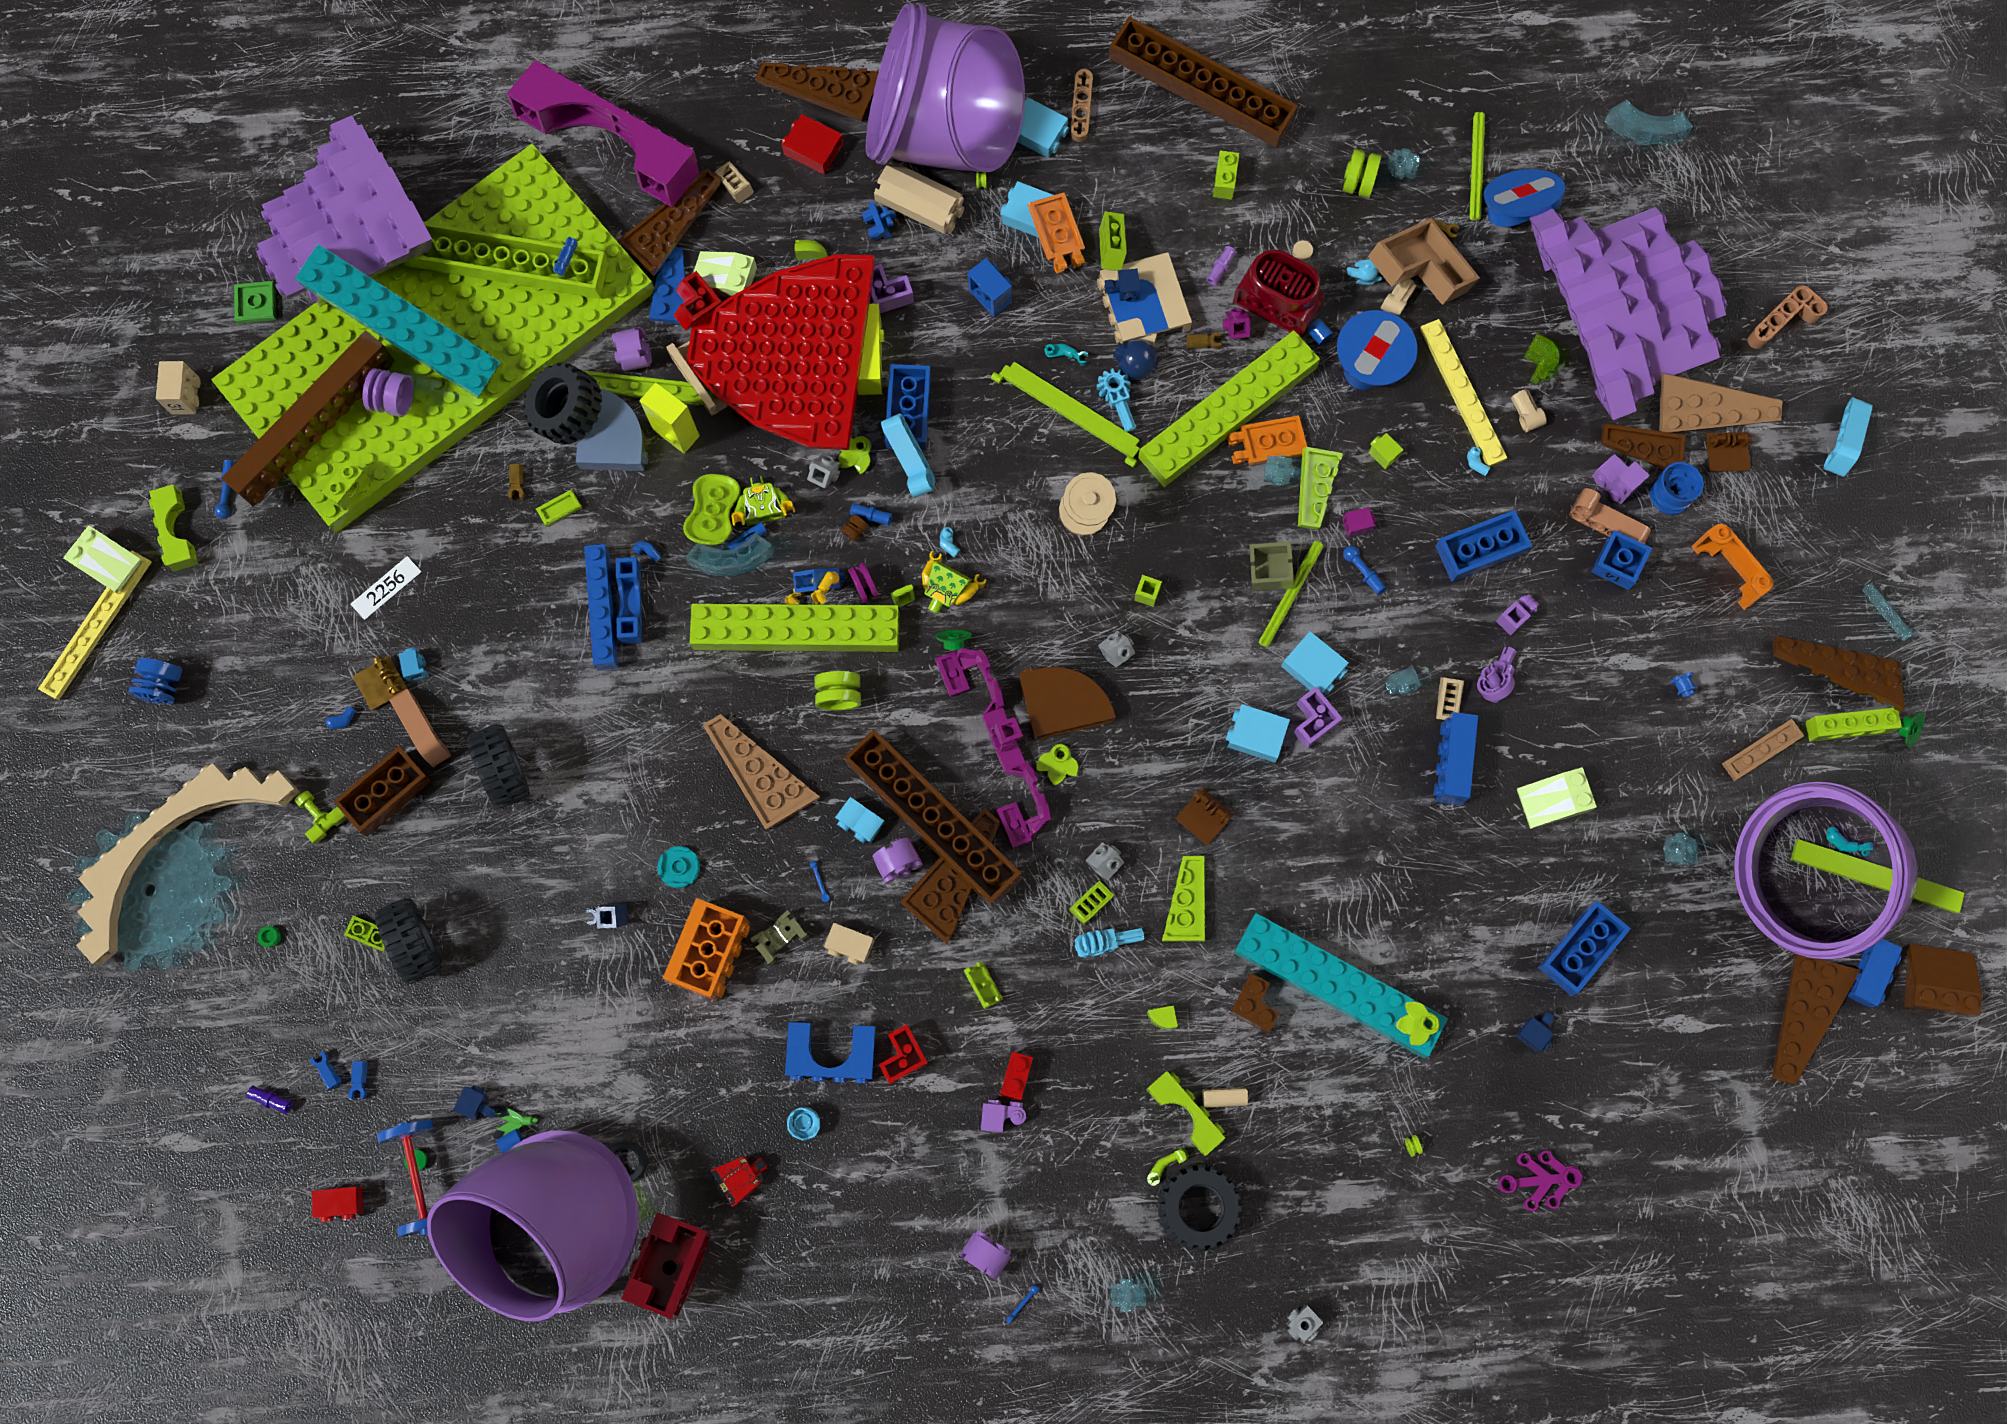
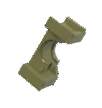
(778, 936)

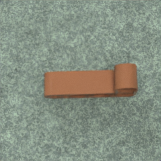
(1780, 317)
(1605, 519)
(419, 728)

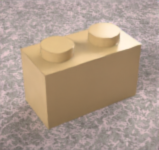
(848, 944)

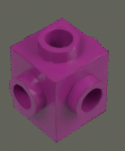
(1237, 323)

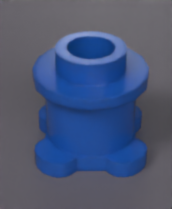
(1685, 685)

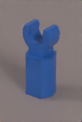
(326, 1071)
(358, 1078)

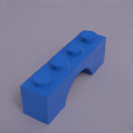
(630, 608)

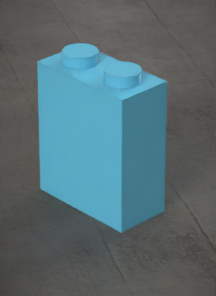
(1042, 128)
(1016, 211)
(1315, 664)
(1257, 733)

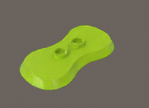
(710, 517)

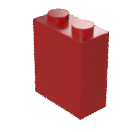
(812, 144)

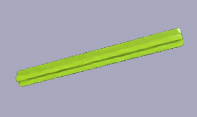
(1477, 166)
(1291, 594)

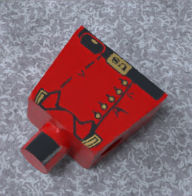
(739, 1178)

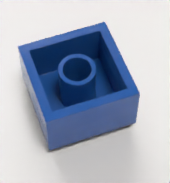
(990, 287)
(1621, 560)

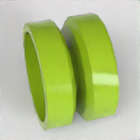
(1361, 173)
(837, 690)

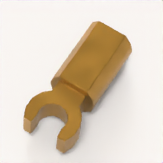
(1447, 228)
(1203, 340)
(516, 481)

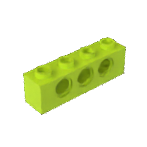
(1853, 724)

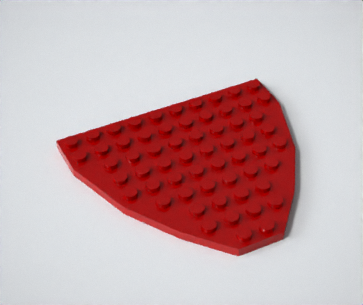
(791, 349)

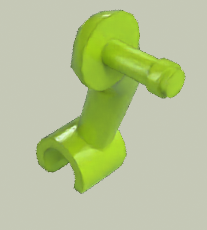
(1156, 1173)

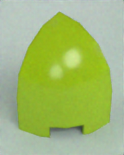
(809, 249)

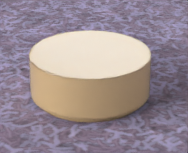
(1302, 250)

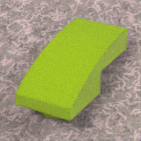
(365, 933)

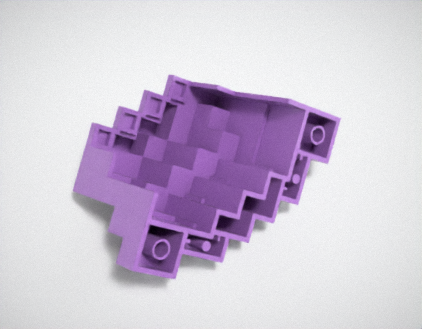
(347, 207)
(1633, 300)

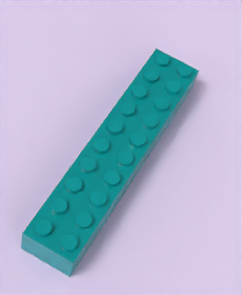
(397, 321)
(1331, 981)

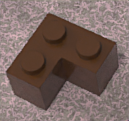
(1249, 1006)

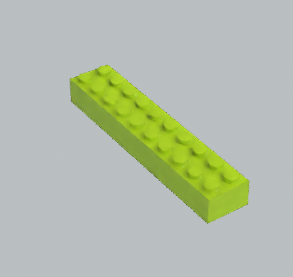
(511, 260)
(1228, 408)
(794, 627)

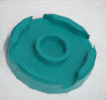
(678, 867)

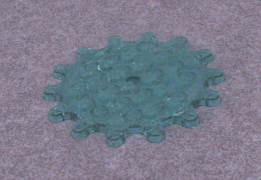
(181, 898)

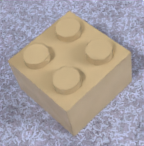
(177, 387)

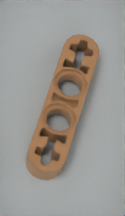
(1083, 105)

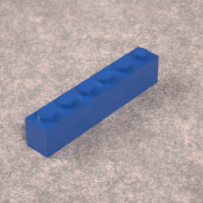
(601, 607)

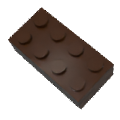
(382, 791)

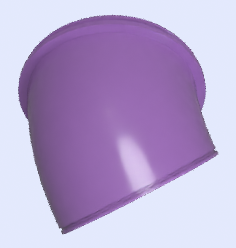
(946, 95)
(1833, 795)
(566, 1197)

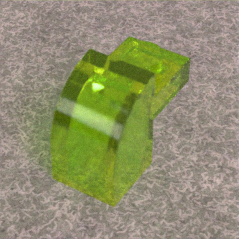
(1544, 354)

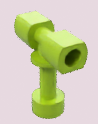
(322, 821)

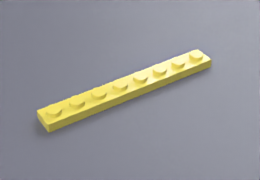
(1463, 393)
(89, 634)

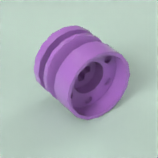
(388, 392)

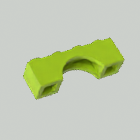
(167, 505)
(1205, 1133)

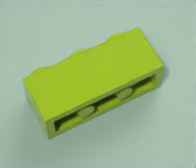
(1112, 241)

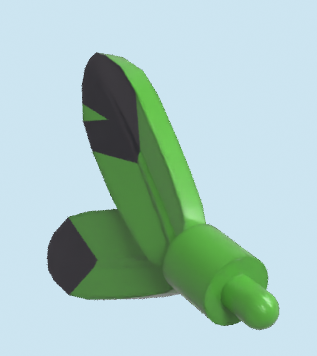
(515, 1121)

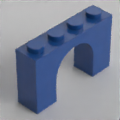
(858, 1065)

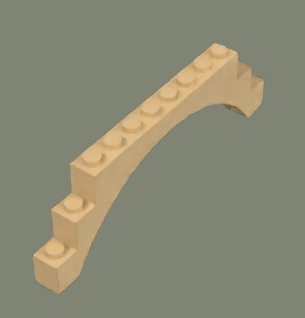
(113, 872)

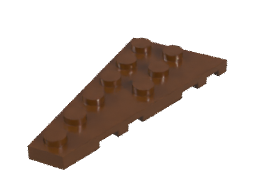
(829, 87)
(661, 231)
(1849, 669)
(941, 892)
(1810, 1006)

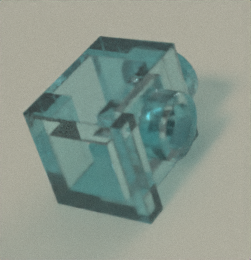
(1403, 681)

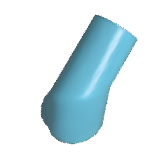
(1474, 461)
(946, 542)

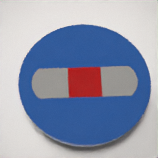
(1522, 195)
(1376, 349)

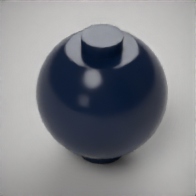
(1136, 358)

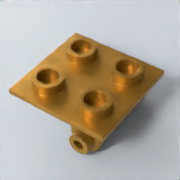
(379, 682)

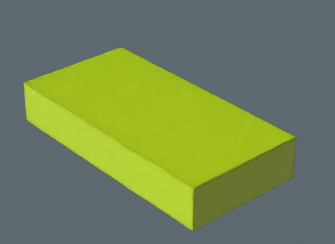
(559, 508)

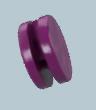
(862, 581)

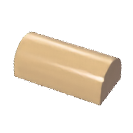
(1225, 1097)

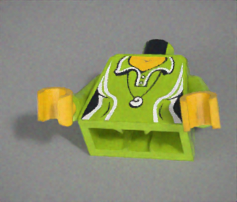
(761, 504)

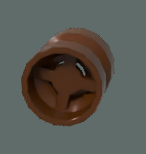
(854, 528)

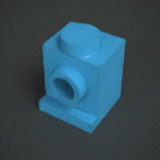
(412, 665)

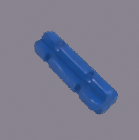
(565, 256)

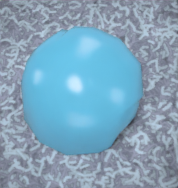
(803, 1123)

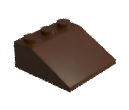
(1942, 981)

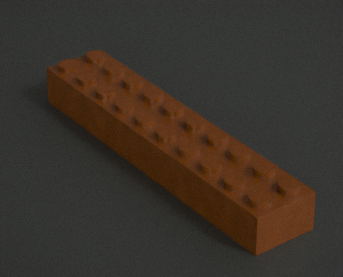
(1202, 81)
(307, 420)
(933, 818)

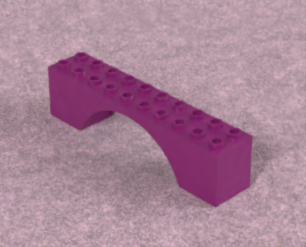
(554, 102)

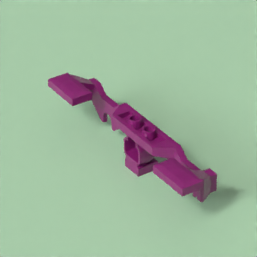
(1004, 737)

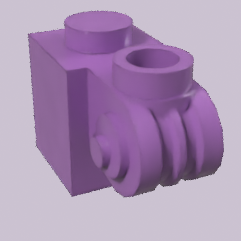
(1517, 614)
(995, 1114)

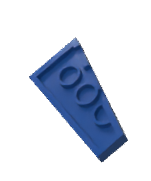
(665, 297)

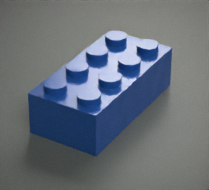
(911, 397)
(1483, 545)
(1456, 758)
(1584, 948)

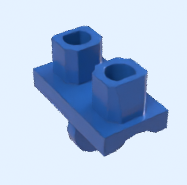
(881, 220)

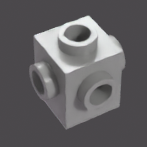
(823, 471)
(1117, 648)
(1105, 860)
(1312, 1323)

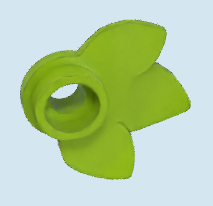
(856, 457)
(1057, 767)
(1414, 1022)

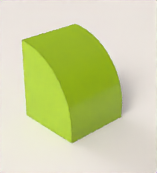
(1163, 1017)

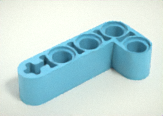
(1849, 438)
(920, 476)

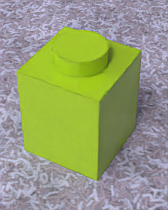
(1385, 450)
(1147, 590)

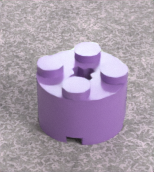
(632, 349)
(897, 860)
(985, 1256)

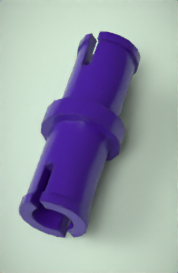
(269, 1099)

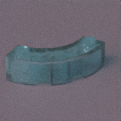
(1647, 128)
(733, 561)

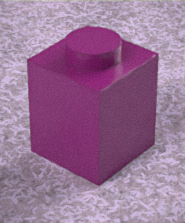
(1359, 522)

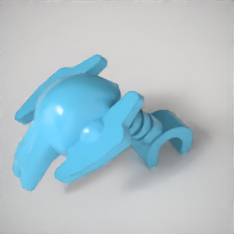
(1366, 273)

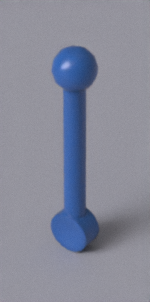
(825, 897)
(1034, 1289)

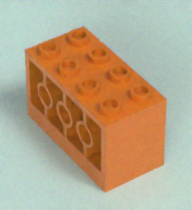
(696, 940)

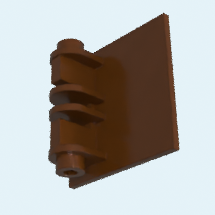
(1728, 451)
(1204, 816)

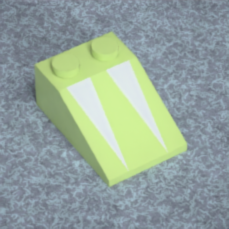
(726, 271)
(102, 559)
(1556, 798)

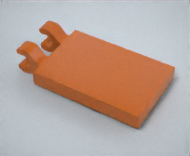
(1057, 230)
(1268, 438)

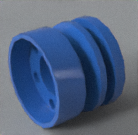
(1676, 488)
(155, 681)

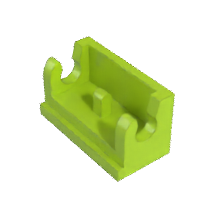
(983, 985)

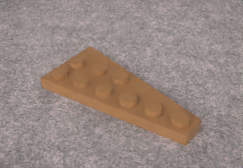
(1702, 405)
(764, 781)

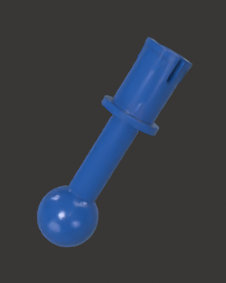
(223, 510)
(1351, 554)

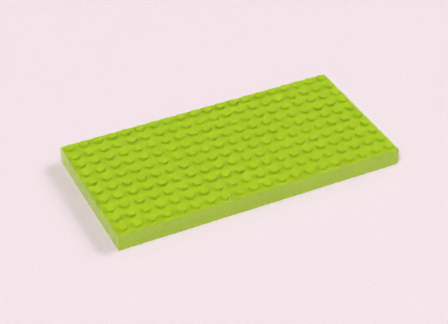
(509, 321)

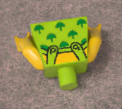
(947, 585)

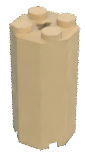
(919, 197)

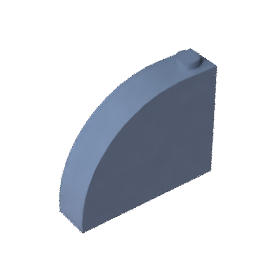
(615, 439)

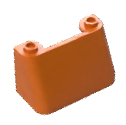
(1757, 579)

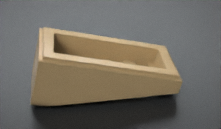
(739, 192)
(1441, 697)

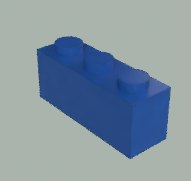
(1875, 974)

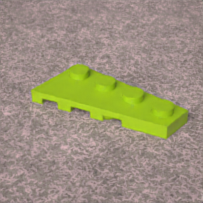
(1317, 476)
(1187, 909)

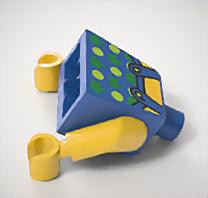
(815, 580)

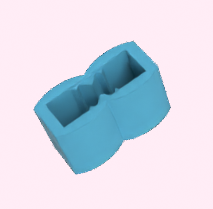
(859, 820)

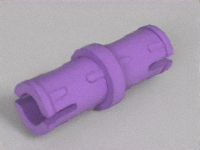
(1221, 265)

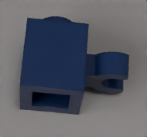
(1126, 284)
(609, 915)
(1535, 1032)
(472, 1103)

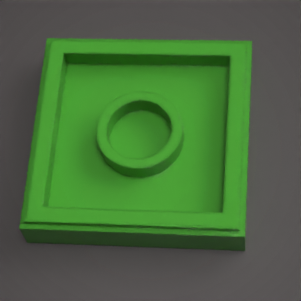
(255, 302)

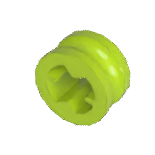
(981, 179)
(1413, 1145)

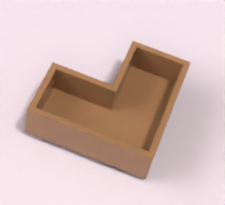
(1426, 253)

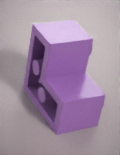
(890, 293)
(1619, 479)
(1320, 715)

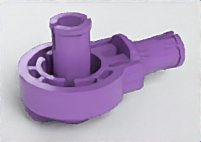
(1498, 677)

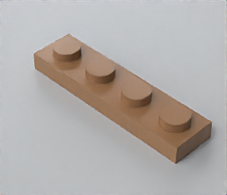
(1763, 749)

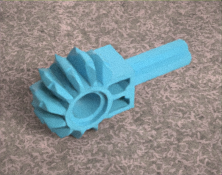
(1117, 397)
(1105, 941)

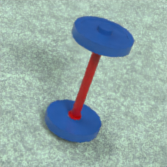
(404, 1132)

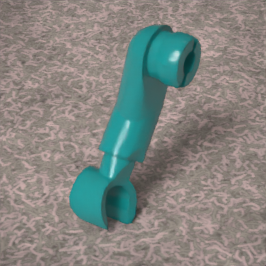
(1064, 350)
(1843, 844)

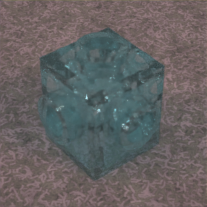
(1403, 164)
(1278, 470)
(1680, 849)
(1128, 1295)

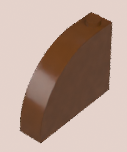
(1063, 701)

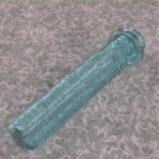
(1887, 612)

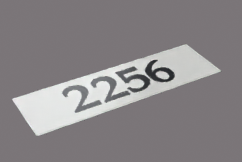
(385, 587)

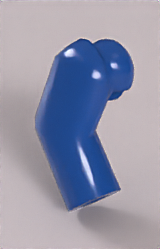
(643, 546)
(341, 721)

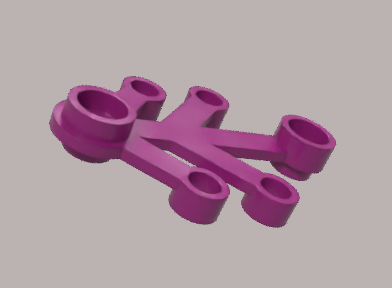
(1543, 1179)

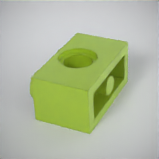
(1226, 175)
(346, 485)

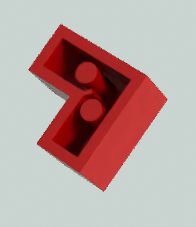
(697, 298)
(908, 1058)

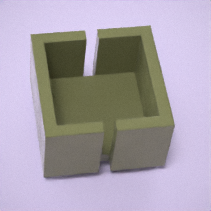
(1272, 566)

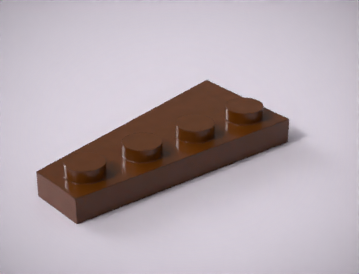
(1645, 445)

